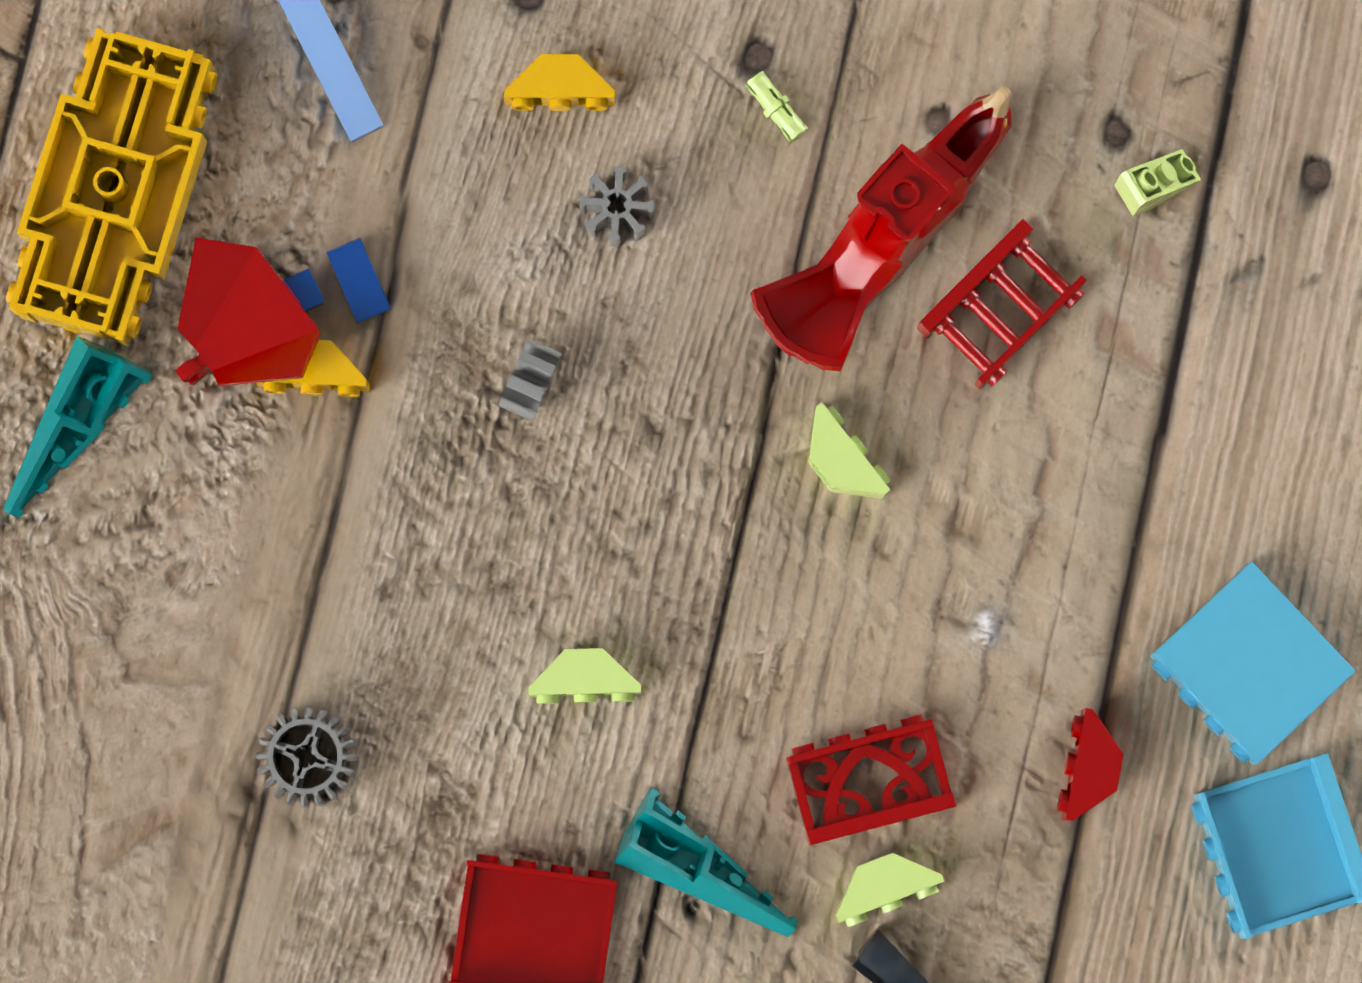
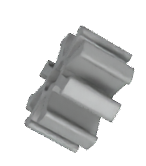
(603, 207)
(530, 379)

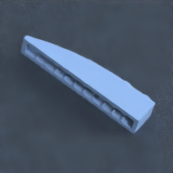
(332, 67)

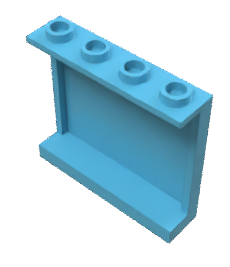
(1251, 665)
(1281, 846)

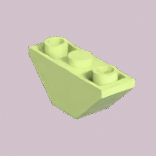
(1156, 181)
(841, 459)
(584, 676)
(883, 885)

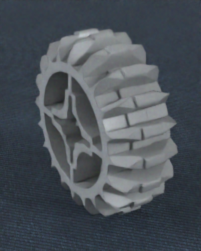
(300, 773)

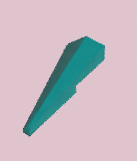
(85, 396)
(673, 854)

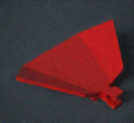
(242, 318)

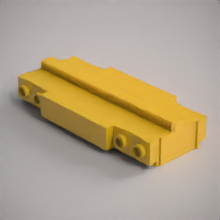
(112, 186)

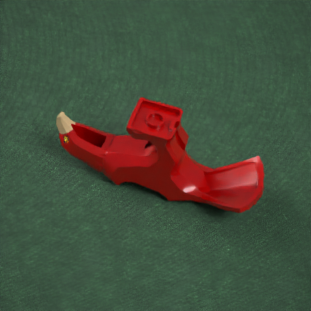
(896, 218)

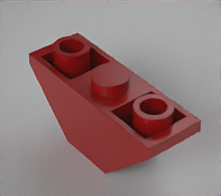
(1091, 768)

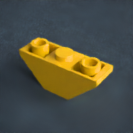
(559, 83)
(326, 371)

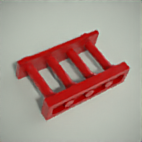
(992, 270)

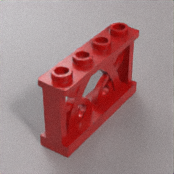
(835, 819)

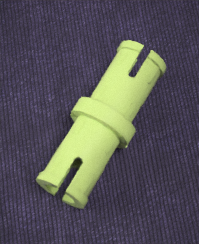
(776, 106)

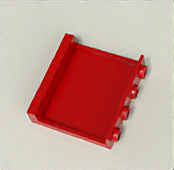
(532, 924)

